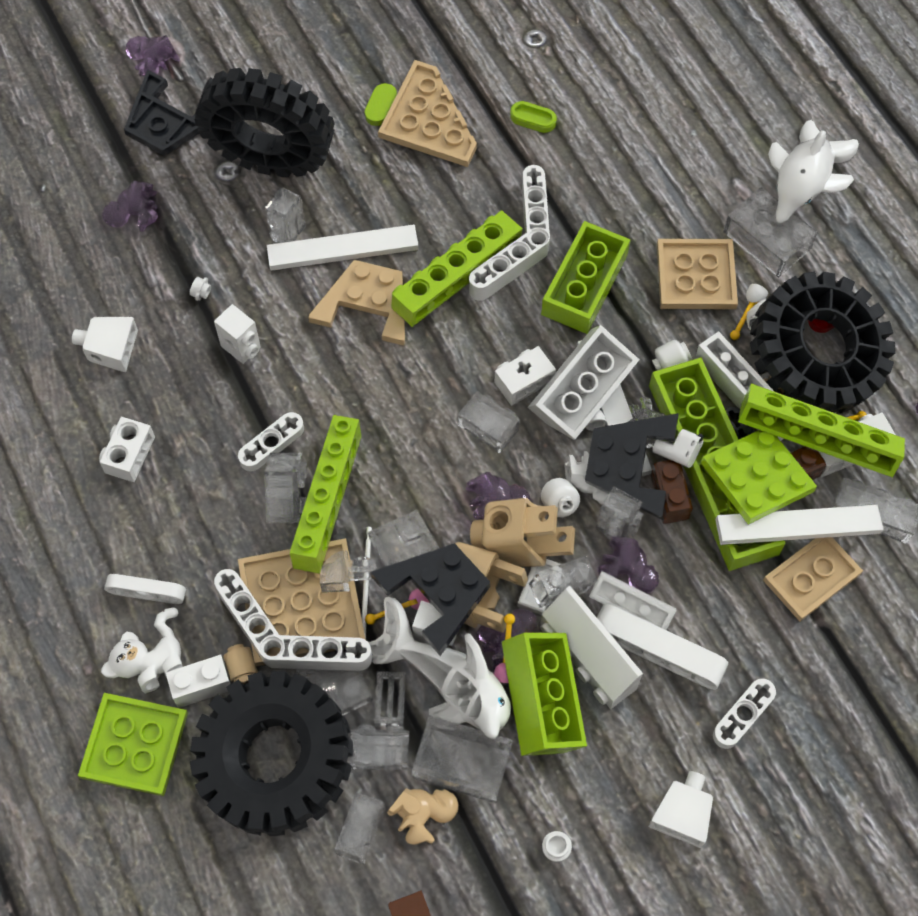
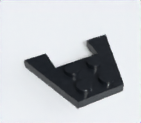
(156, 122)
(619, 457)
(448, 583)

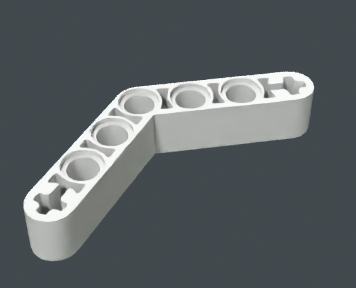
(485, 280)
(288, 644)

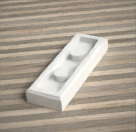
(630, 599)

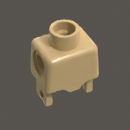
(512, 520)
(493, 569)

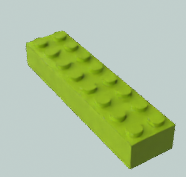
(692, 395)

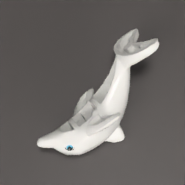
(809, 169)
(461, 679)

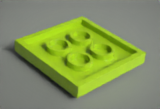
(758, 475)
(133, 744)

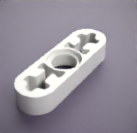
(290, 436)
(145, 588)
(725, 723)

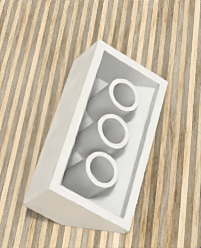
(583, 382)
(592, 649)

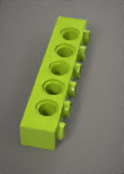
(452, 279)
(822, 430)
(325, 494)

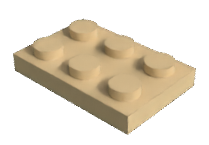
(812, 576)

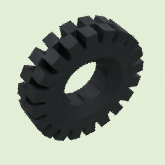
(241, 97)
(791, 364)
(230, 731)

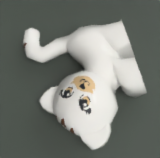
(132, 658)

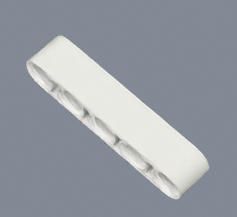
(663, 647)

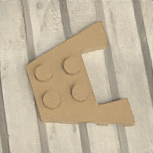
(364, 289)

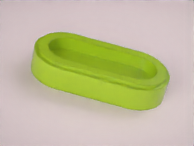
(380, 104)
(533, 116)

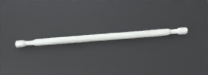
(365, 583)

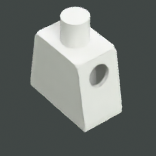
(108, 341)
(685, 811)

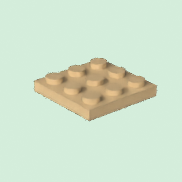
(696, 274)

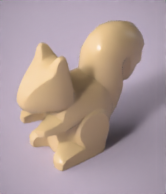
(418, 806)

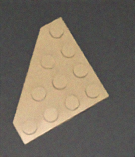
(427, 118)

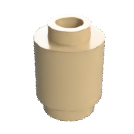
(239, 663)

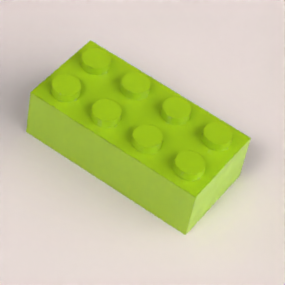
(585, 277)
(543, 693)

